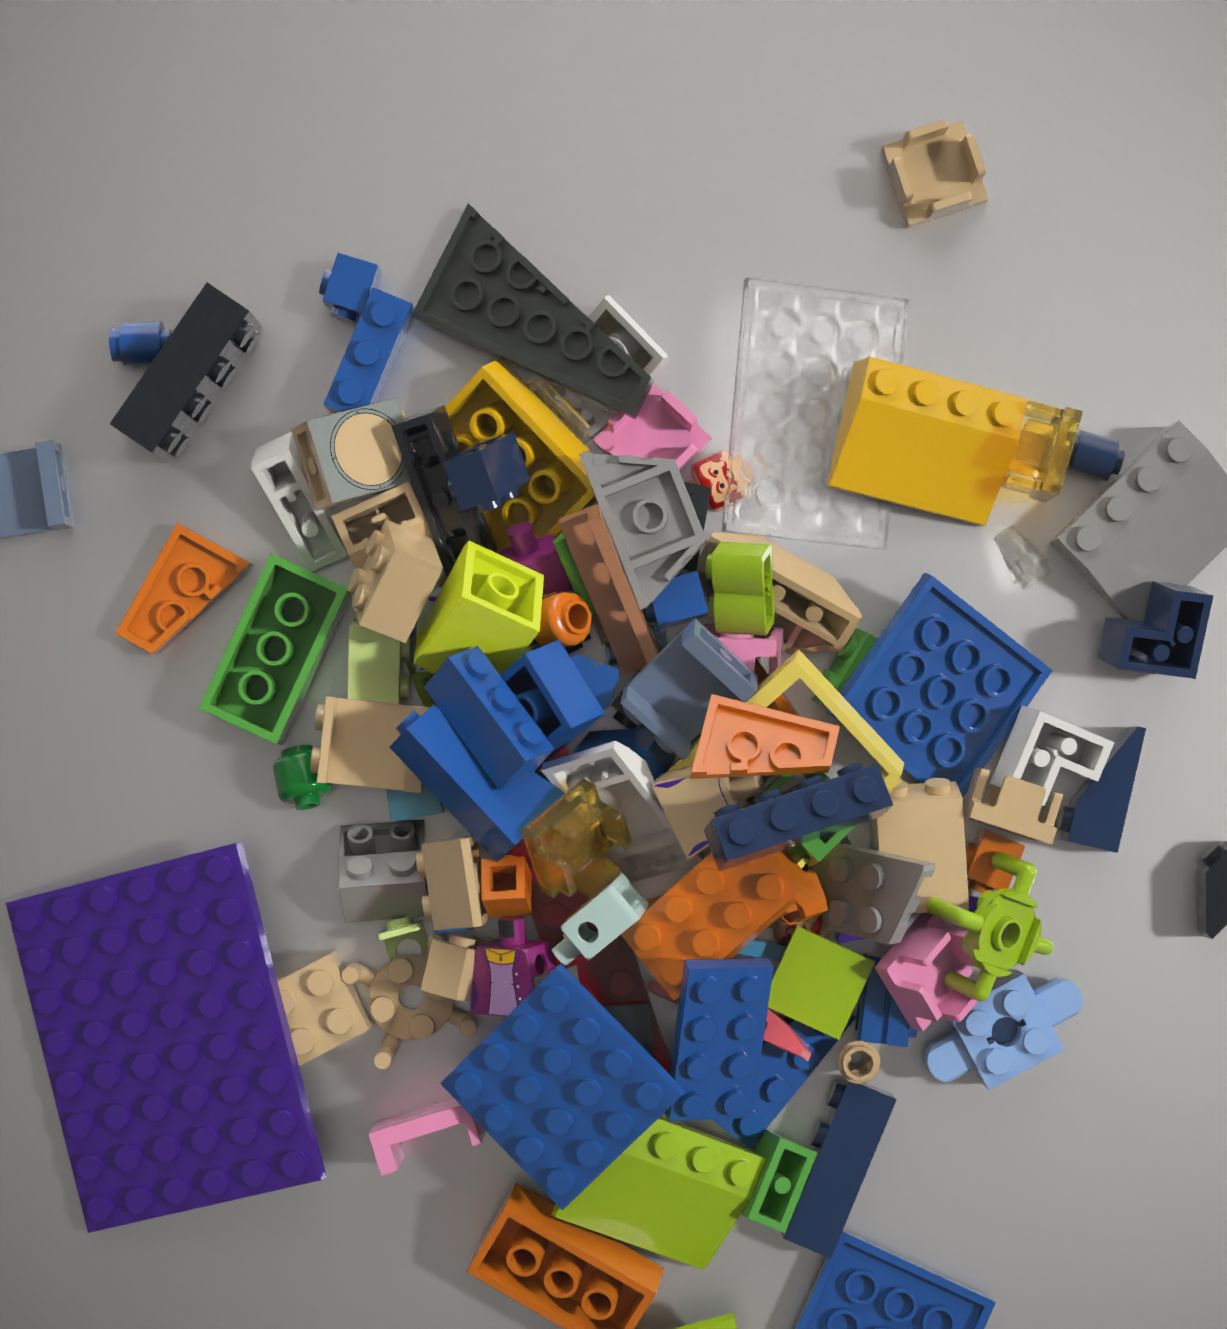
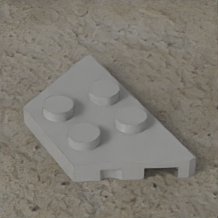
(646, 517)
(870, 891)

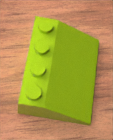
(670, 1193)

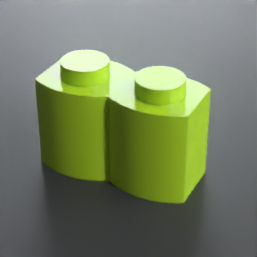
(741, 588)

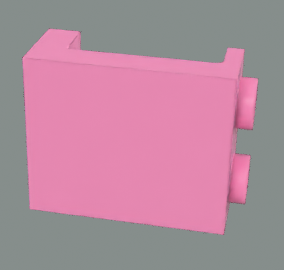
(388, 1133)

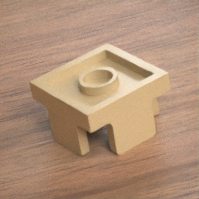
(936, 171)
(1012, 806)

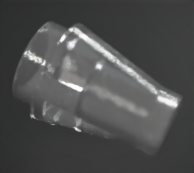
(1022, 558)

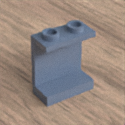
(33, 491)
(677, 687)

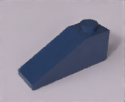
(1100, 808)

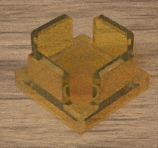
(1043, 451)
(570, 843)

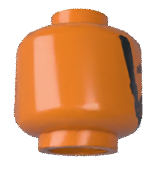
(563, 618)

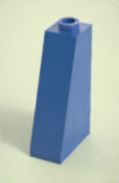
(460, 783)

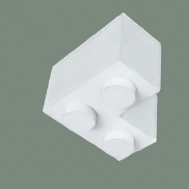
(1044, 744)

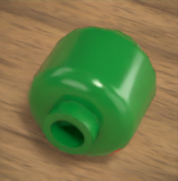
(295, 781)

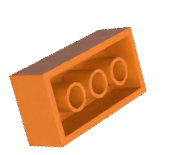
(714, 914)
(563, 1268)

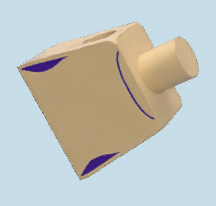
(692, 802)

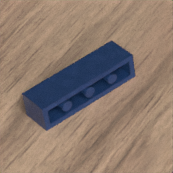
(842, 1160)

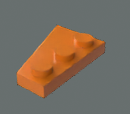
(178, 588)

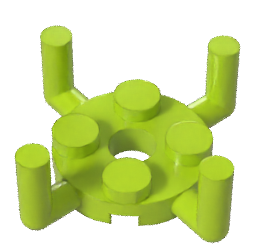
(986, 925)

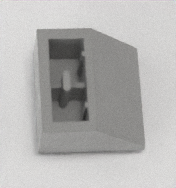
(381, 870)

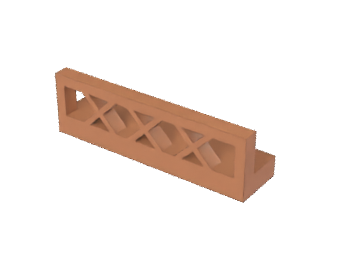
(609, 588)

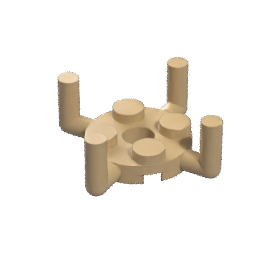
(398, 1019)

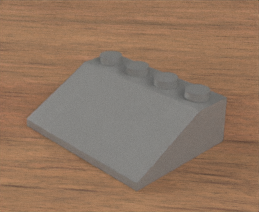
(1151, 523)

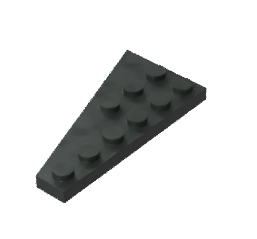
(510, 309)

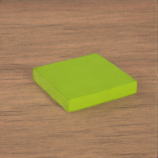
(818, 982)

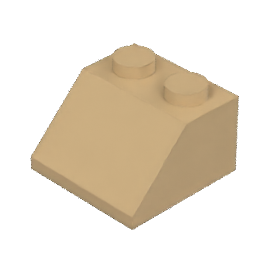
(452, 883)

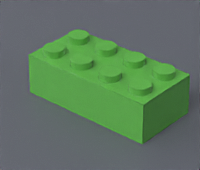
(276, 649)

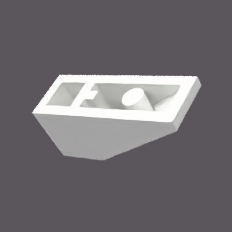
(286, 486)

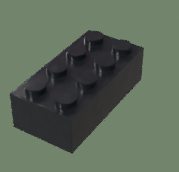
(187, 373)

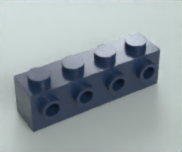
(797, 817)

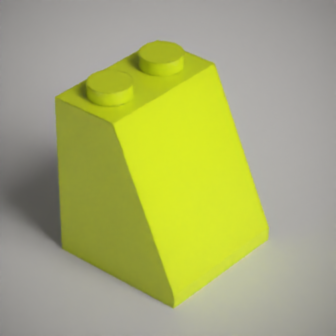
(483, 605)

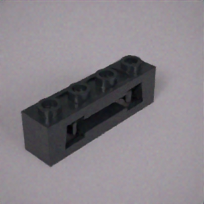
(435, 443)

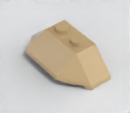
(807, 599)

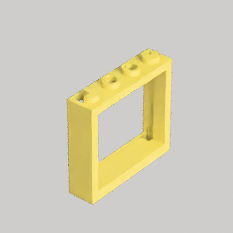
(780, 680)

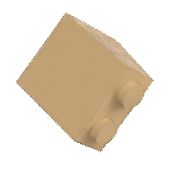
(928, 827)

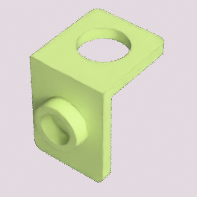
(400, 930)

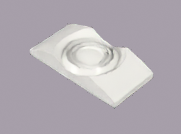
(625, 785)

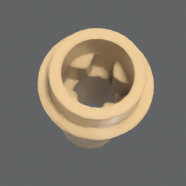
(862, 1070)

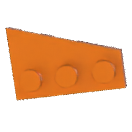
(760, 741)

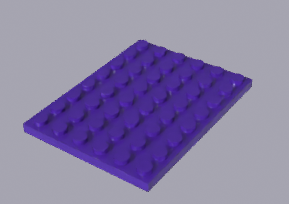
(166, 1038)

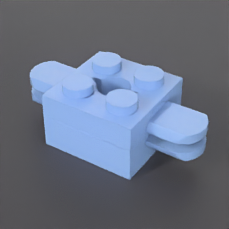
(1005, 1031)

